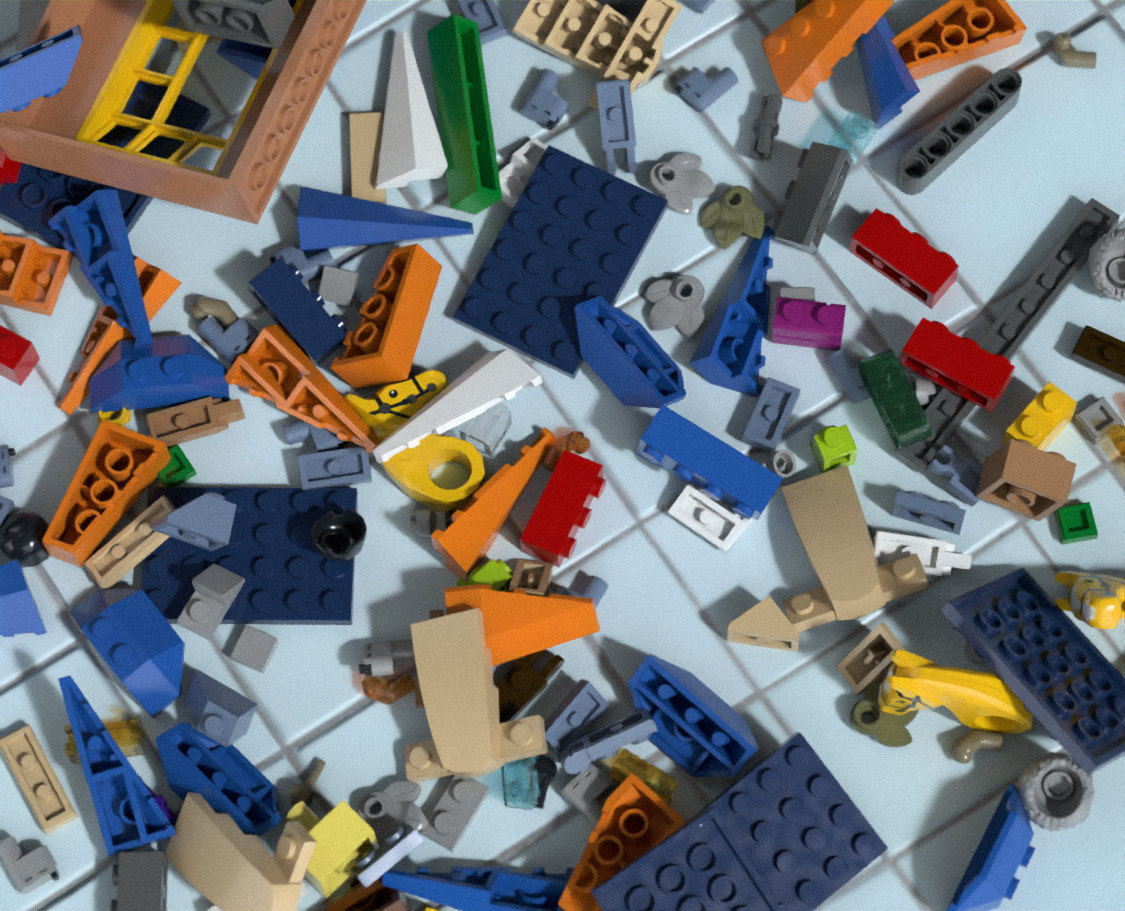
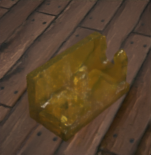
(125, 733)

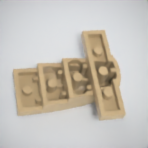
(600, 37)
(842, 554)
(463, 704)
(235, 867)

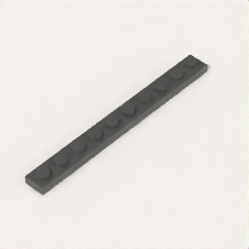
(1017, 323)

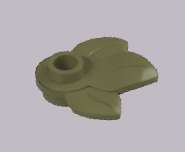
(731, 220)
(886, 727)

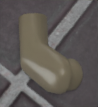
(1069, 55)
(219, 308)
(975, 740)

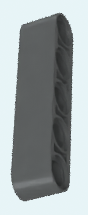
(955, 145)

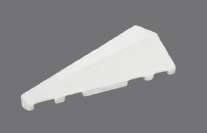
(409, 134)
(481, 386)

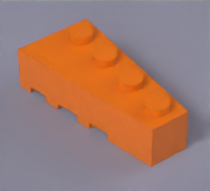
(957, 35)
(815, 40)
(391, 320)
(104, 488)

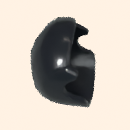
(339, 535)
(22, 538)

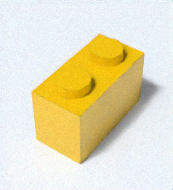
(1043, 418)

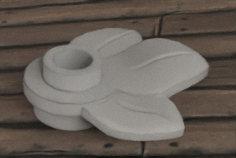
(685, 184)
(674, 309)
(397, 809)

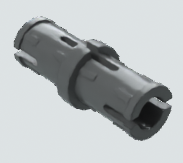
(766, 127)

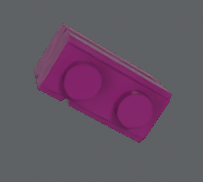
(808, 324)

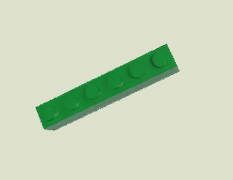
(464, 114)

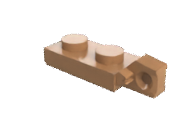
(193, 420)

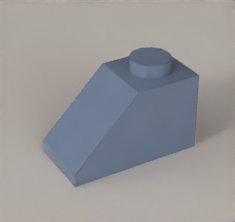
(200, 522)
(218, 709)

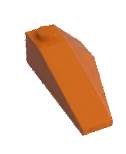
(522, 622)
(628, 827)

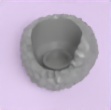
(1108, 265)
(1055, 792)

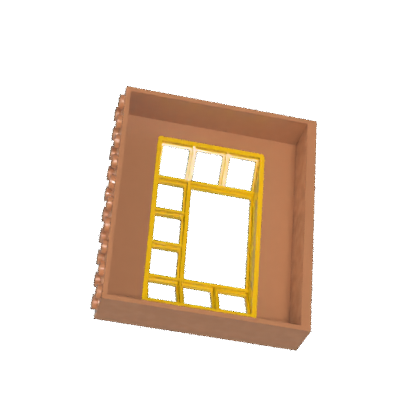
(116, 46)

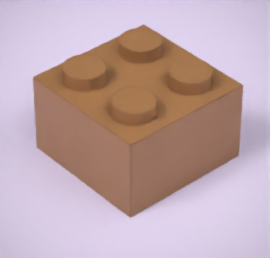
(1026, 479)

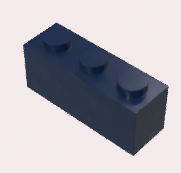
(298, 310)

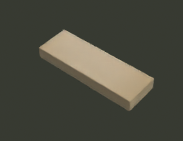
(364, 152)
(129, 546)
(37, 779)

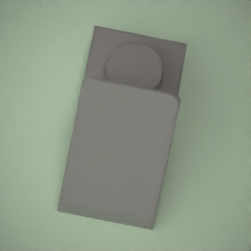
(212, 597)

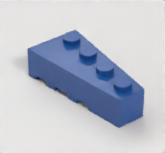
(708, 463)

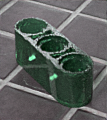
(894, 399)

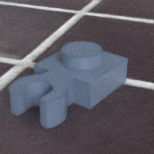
(962, 475)

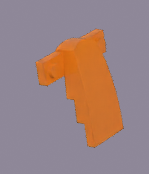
(31, 274)

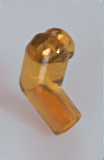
(572, 441)
(385, 691)

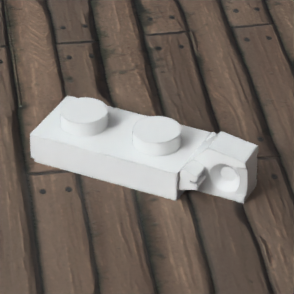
(935, 555)

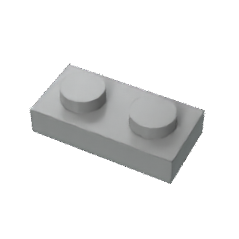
(455, 812)

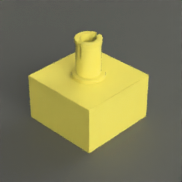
(340, 841)

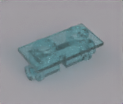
(854, 134)
(520, 784)

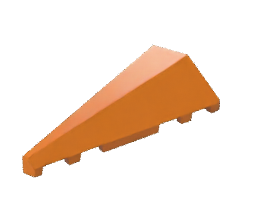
(106, 332)
(287, 377)
(482, 519)

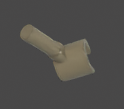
(305, 792)

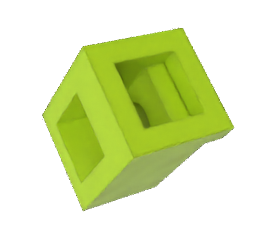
(831, 444)
(493, 573)

